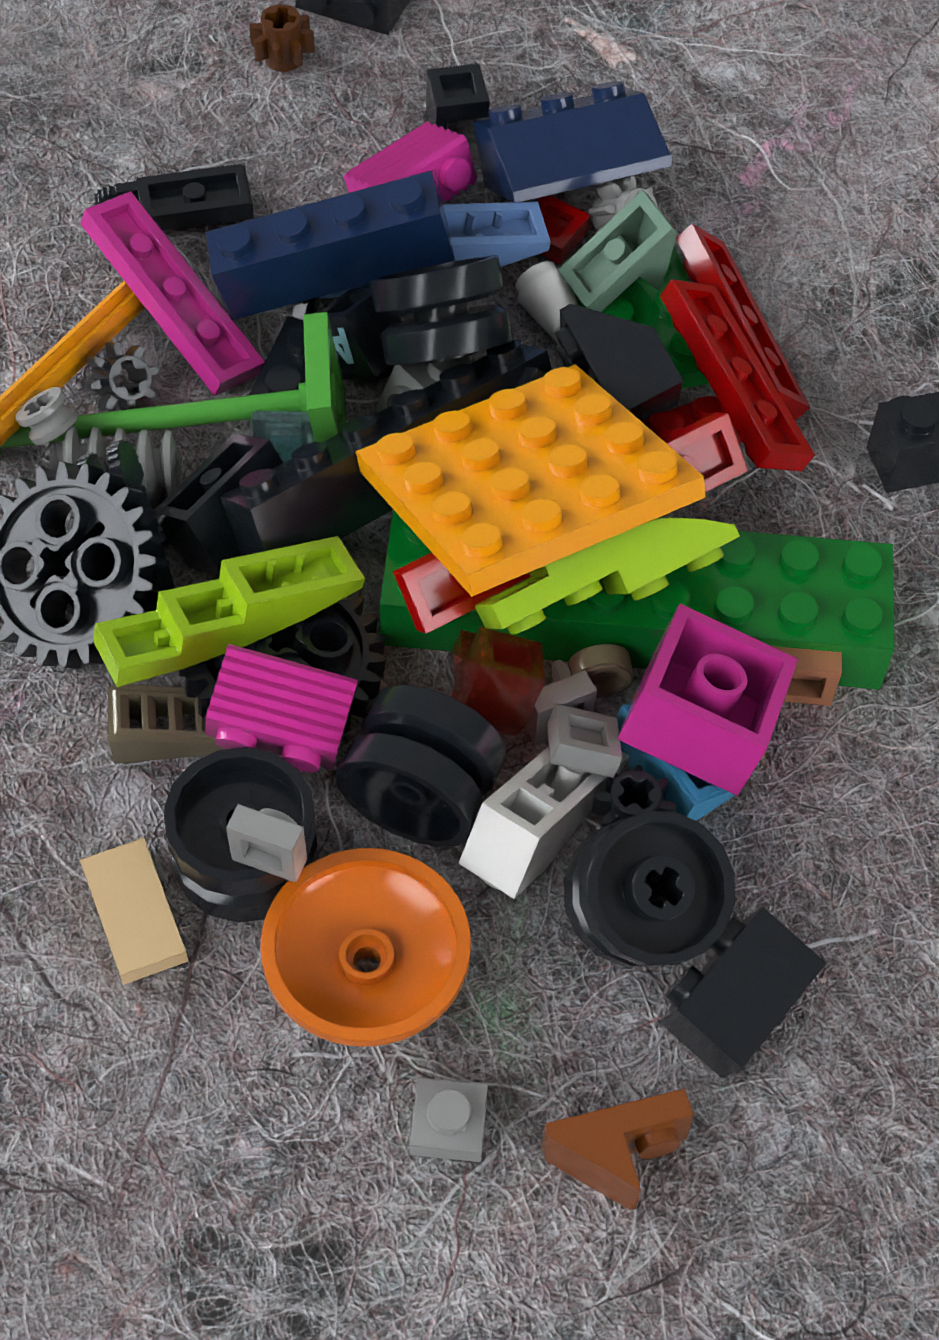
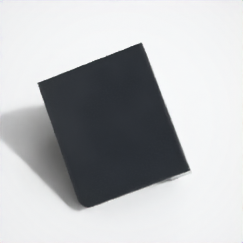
(455, 94)

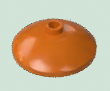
(357, 909)

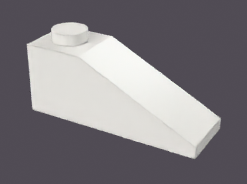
(529, 823)

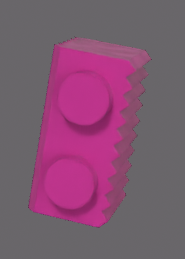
(416, 153)
(280, 708)

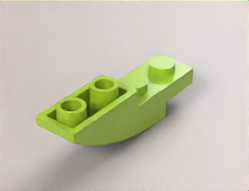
(625, 564)

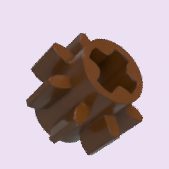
(282, 37)

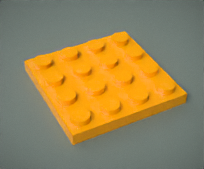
(528, 477)

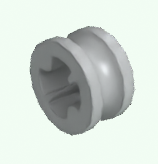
(47, 415)

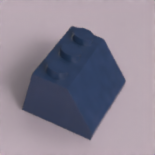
(569, 142)

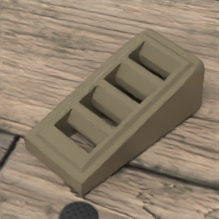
(149, 742)

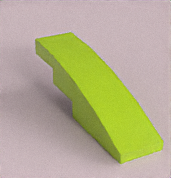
(246, 603)

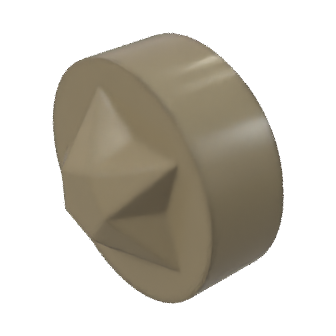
(607, 667)

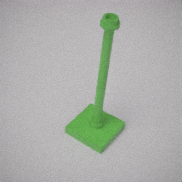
(319, 396)

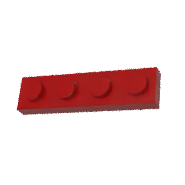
(712, 264)
(736, 376)

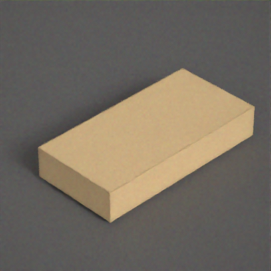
(134, 911)

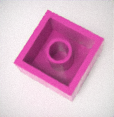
(709, 700)

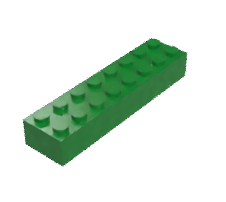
(765, 586)

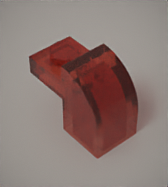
(498, 677)

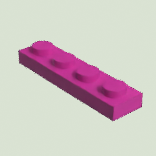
(172, 293)

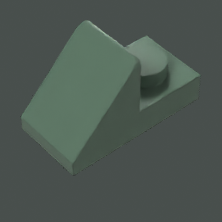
(626, 248)

